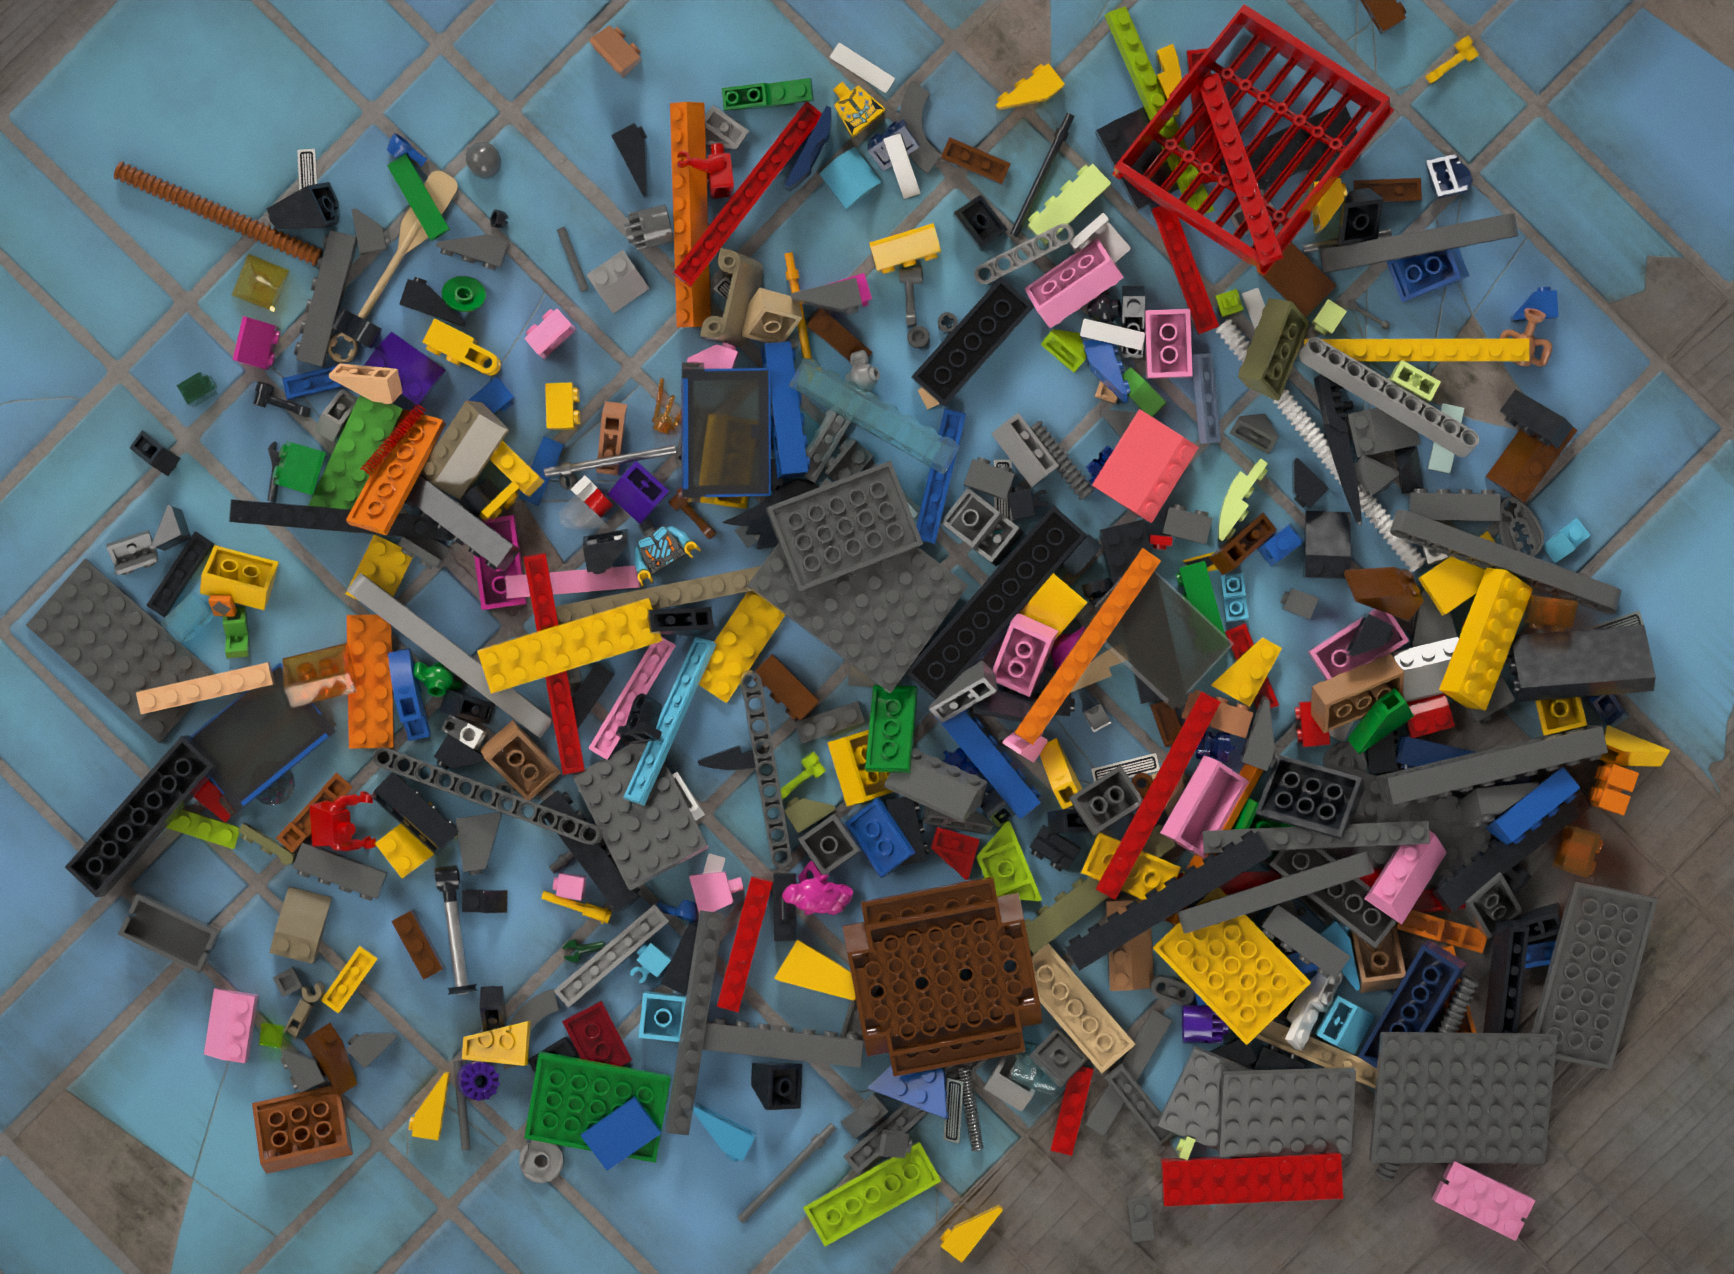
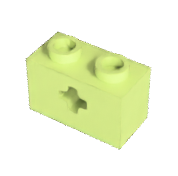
(1414, 381)

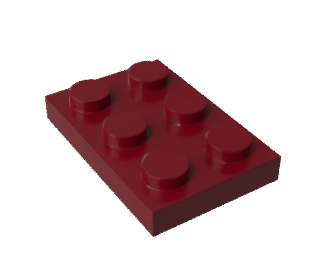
(597, 1036)

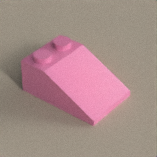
(549, 333)

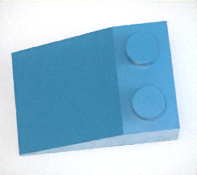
(729, 1135)

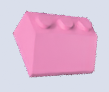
(231, 1025)

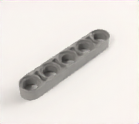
(1034, 250)

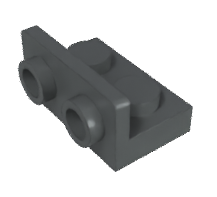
(849, 461)

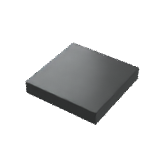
(1058, 1057)

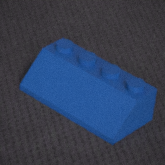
(1533, 807)

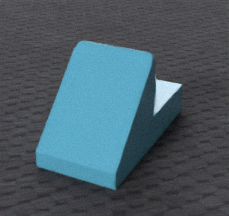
(1565, 540)

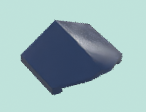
(1448, 176)

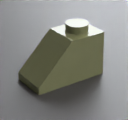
(806, 812)

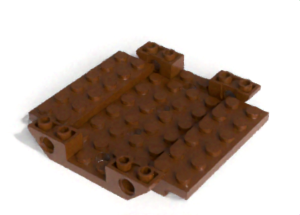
(935, 937)

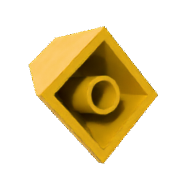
(1054, 604)

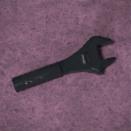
(275, 460)

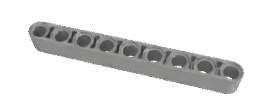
(1388, 397)

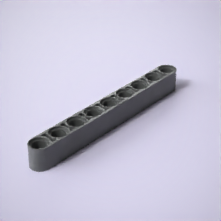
(1419, 243)
(771, 778)
(1275, 892)

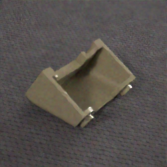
(745, 282)

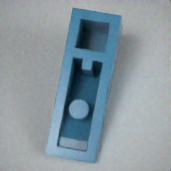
(1337, 935)

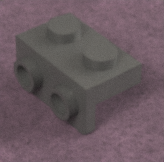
(429, 550)
(132, 553)

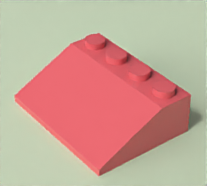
(1145, 466)

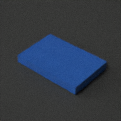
(880, 837)
(621, 1133)

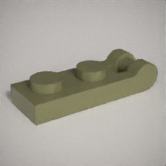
(267, 844)

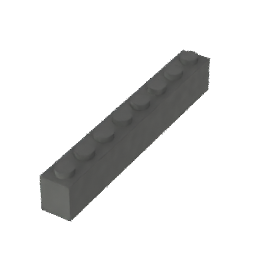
(783, 1043)

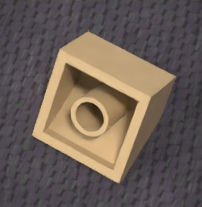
(771, 317)

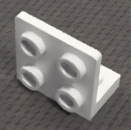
(1109, 237)

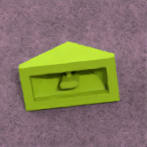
(1066, 348)

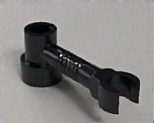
(264, 397)

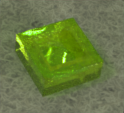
(271, 1034)

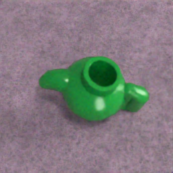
(436, 678)

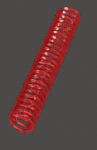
(393, 443)

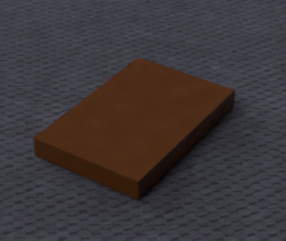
(1299, 280)

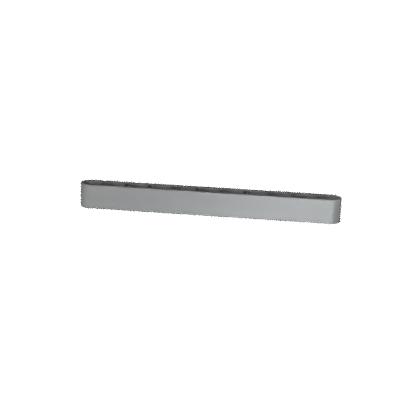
(447, 653)

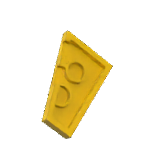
(1248, 672)
(499, 1045)

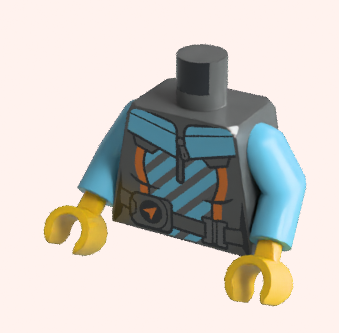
(660, 549)

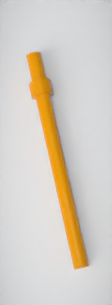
(792, 276)

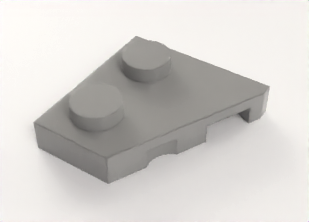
(723, 129)

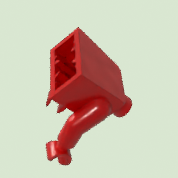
(718, 170)
(333, 826)

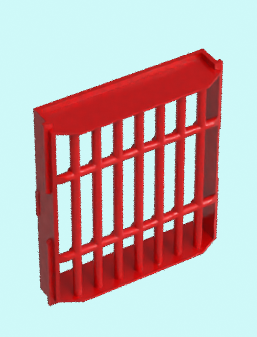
(1298, 54)

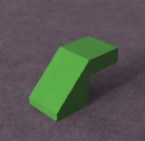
(1143, 394)
(236, 634)

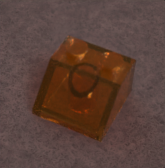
(1550, 612)

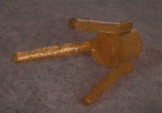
(664, 422)

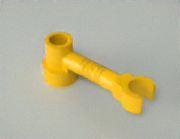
(1465, 51)

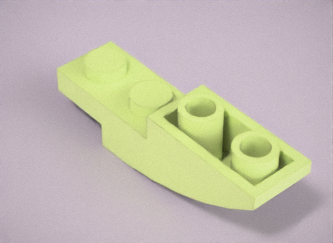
(1233, 506)

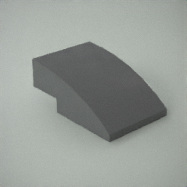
(975, 523)

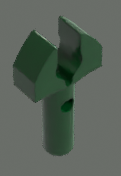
(585, 948)

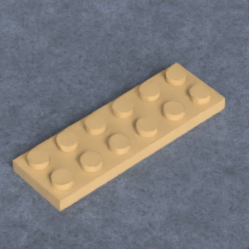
(1078, 1010)

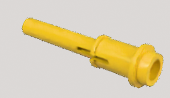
(587, 910)

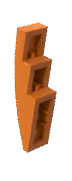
(1444, 931)

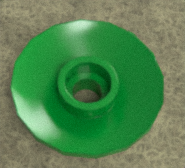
(463, 294)

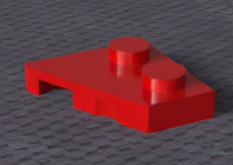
(956, 850)

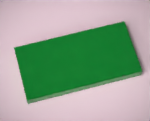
(891, 729)

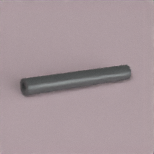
(572, 259)

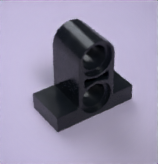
(356, 328)
(480, 497)
(642, 721)

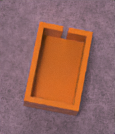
(1608, 788)

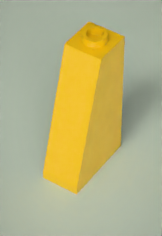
(816, 971)

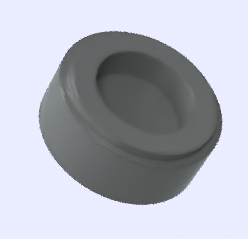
(918, 337)

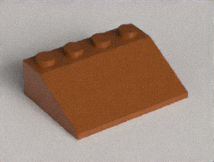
(301, 1129)

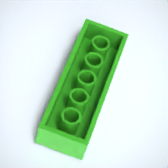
(362, 435)

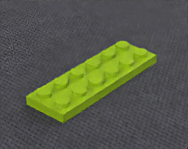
(871, 1194)

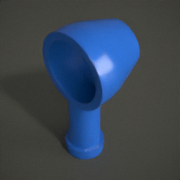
(399, 146)
(686, 910)

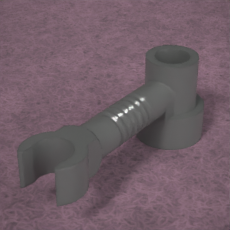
(911, 277)

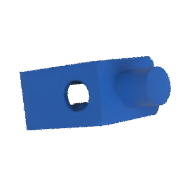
(1280, 544)

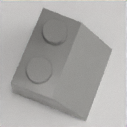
(617, 281)
(1005, 1087)

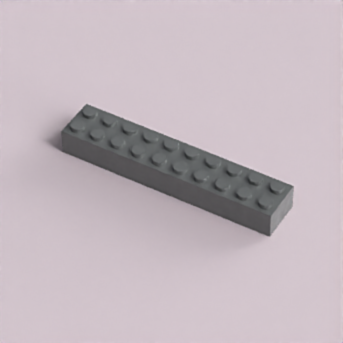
(1492, 764)

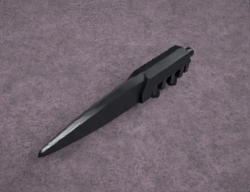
(1338, 439)

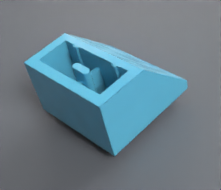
(1344, 1024)

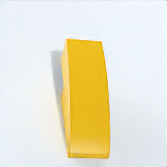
(1171, 71)

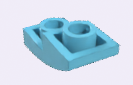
(1234, 597)

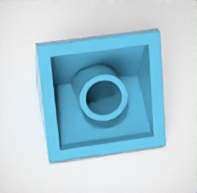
(850, 177)

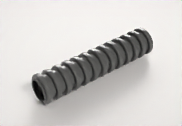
(1066, 467)

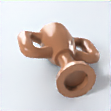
(1533, 316)

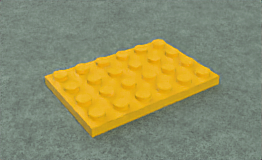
(1234, 971)

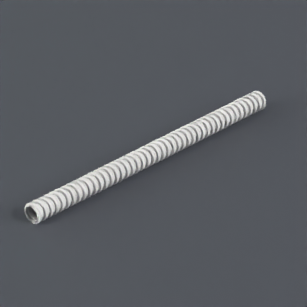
(1321, 447)

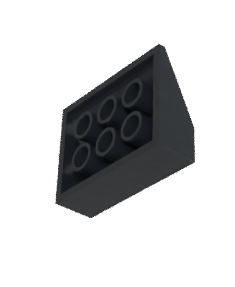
(1117, 139)
(1310, 796)

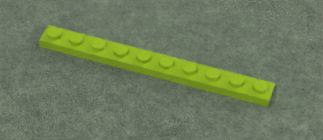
(1150, 93)

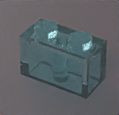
(187, 617)

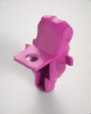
(817, 893)

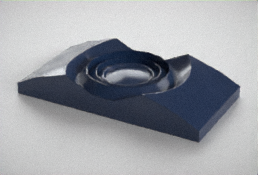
(811, 150)

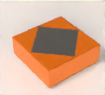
(222, 605)

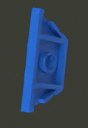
(919, 1089)

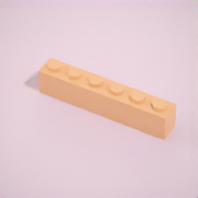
(205, 687)

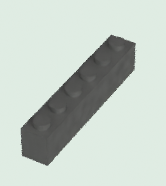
(326, 299)

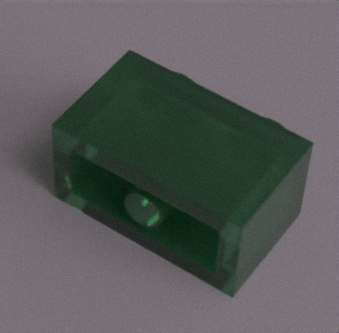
(197, 389)

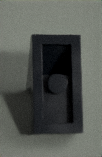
(484, 901)

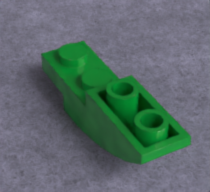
(767, 94)

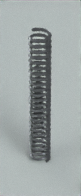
(970, 1110)

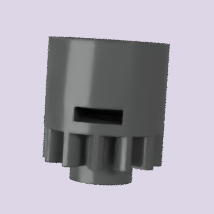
(649, 227)

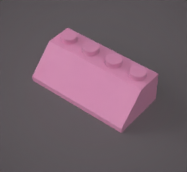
(1073, 283)
(1405, 877)

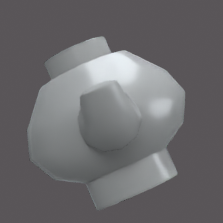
(862, 373)

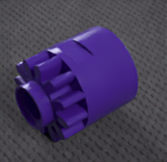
(1202, 1025)
(467, 1076)

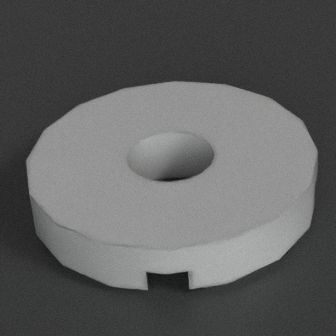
(532, 1170)

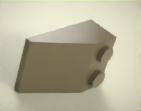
(301, 925)

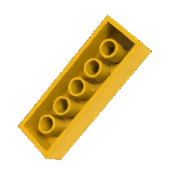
(1486, 639)

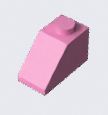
(1024, 748)
(570, 886)

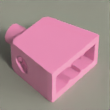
(714, 890)

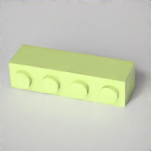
(1070, 203)

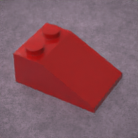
(1430, 716)

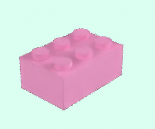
(1168, 344)
(1024, 654)

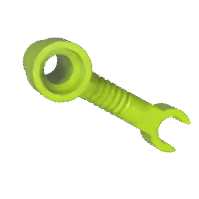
(812, 767)

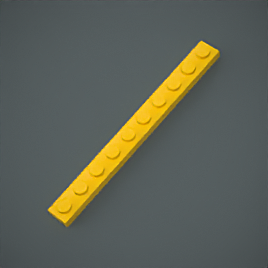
(1433, 350)

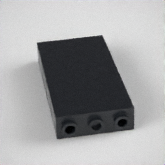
(1581, 663)

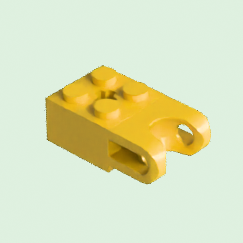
(459, 348)

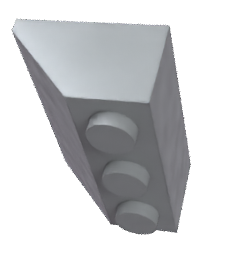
(1424, 668)

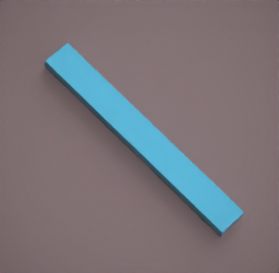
(670, 720)

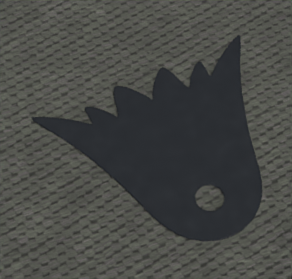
(758, 517)

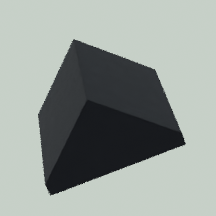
(980, 222)

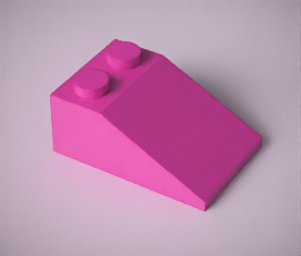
(256, 343)

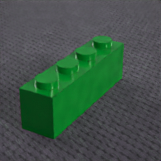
(1199, 591)

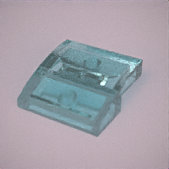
(1029, 1074)

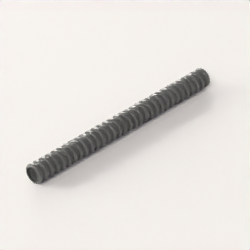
(1450, 1024)

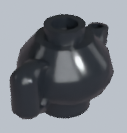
(1104, 308)

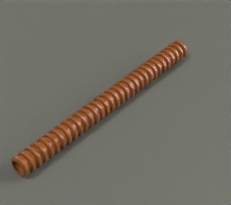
(217, 213)

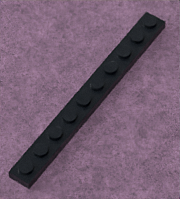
(326, 519)

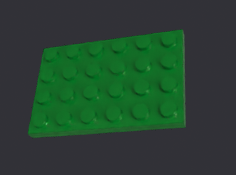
(578, 1093)

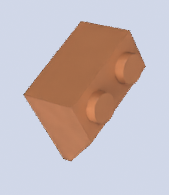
(616, 50)

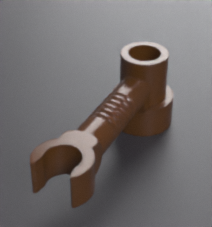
(679, 502)

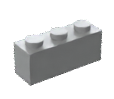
(1024, 449)

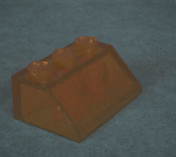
(318, 675)

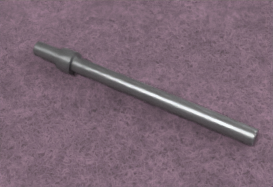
(567, 468)

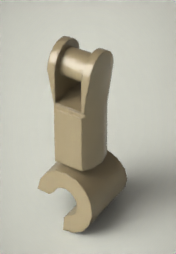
(304, 1008)

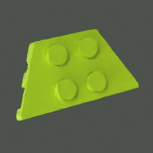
(1007, 865)

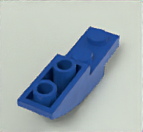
(407, 695)

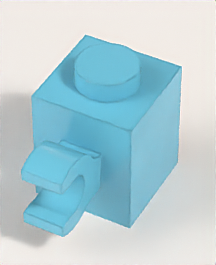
(652, 959)

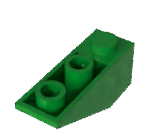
(1382, 719)

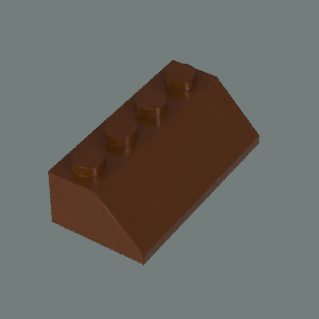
(1524, 464)

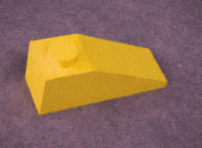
(430, 1115)
(965, 1235)

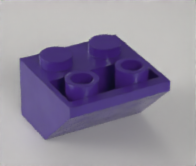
(638, 492)

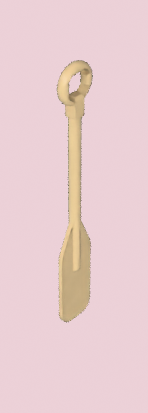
(442, 190)

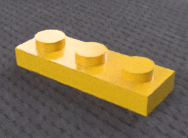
(349, 979)

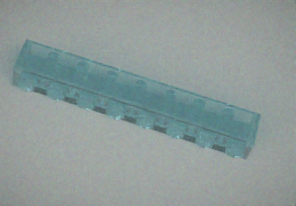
(874, 416)

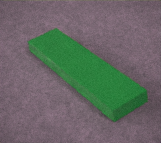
(418, 197)

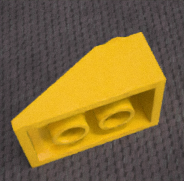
(403, 850)

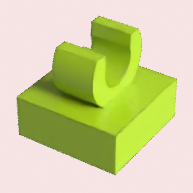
(1229, 303)

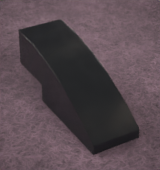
(730, 759)

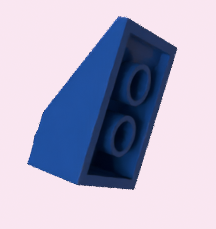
(1427, 272)

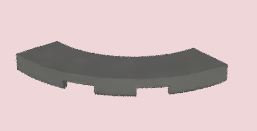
(911, 112)
(535, 1010)

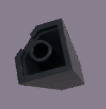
(307, 208)

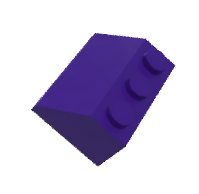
(416, 371)

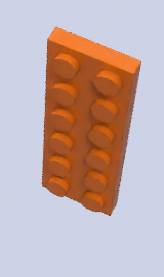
(394, 478)
(373, 703)

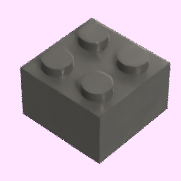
(830, 844)

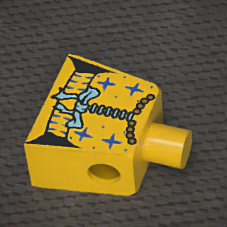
(856, 108)

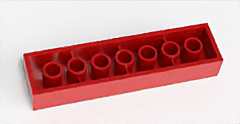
(1251, 1179)

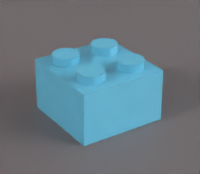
(661, 1016)

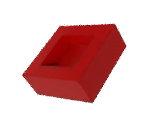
(1160, 542)

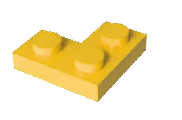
(504, 499)

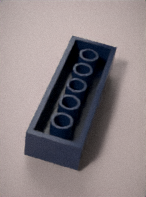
(1417, 997)

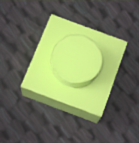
(1185, 1146)

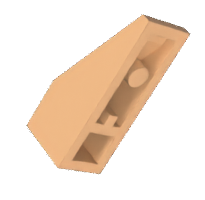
(371, 382)

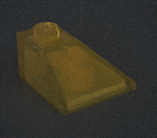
(260, 282)

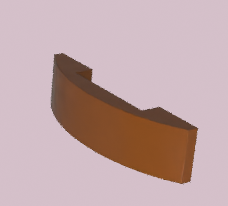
(300, 828)

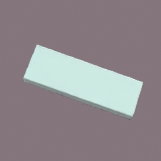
(1441, 458)

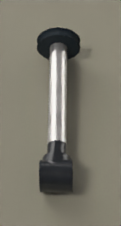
(448, 881)

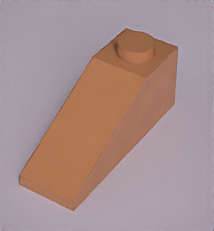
(611, 434)

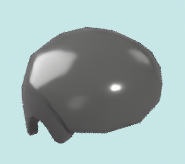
(483, 160)

